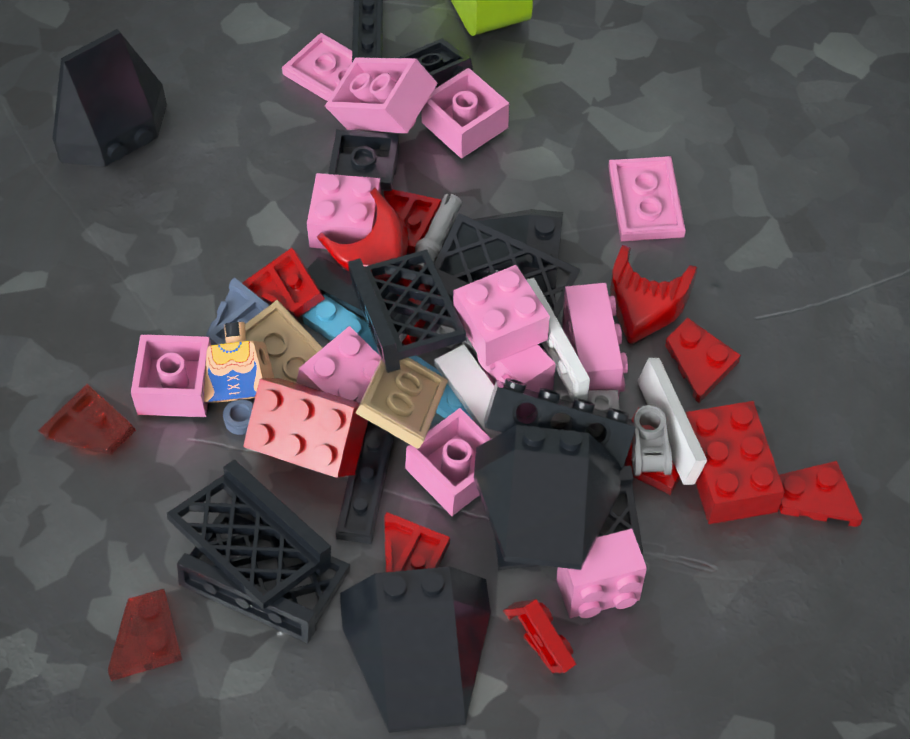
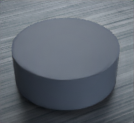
(237, 416)

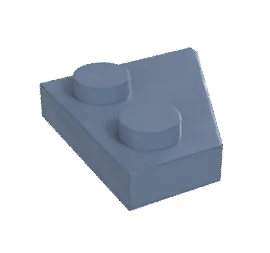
(239, 306)

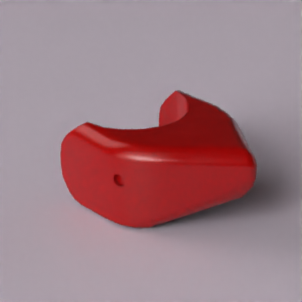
(383, 243)
(646, 304)

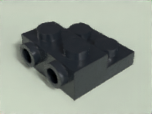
(441, 60)
(365, 155)

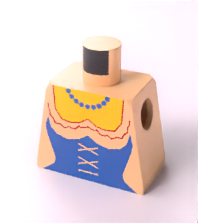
(235, 367)

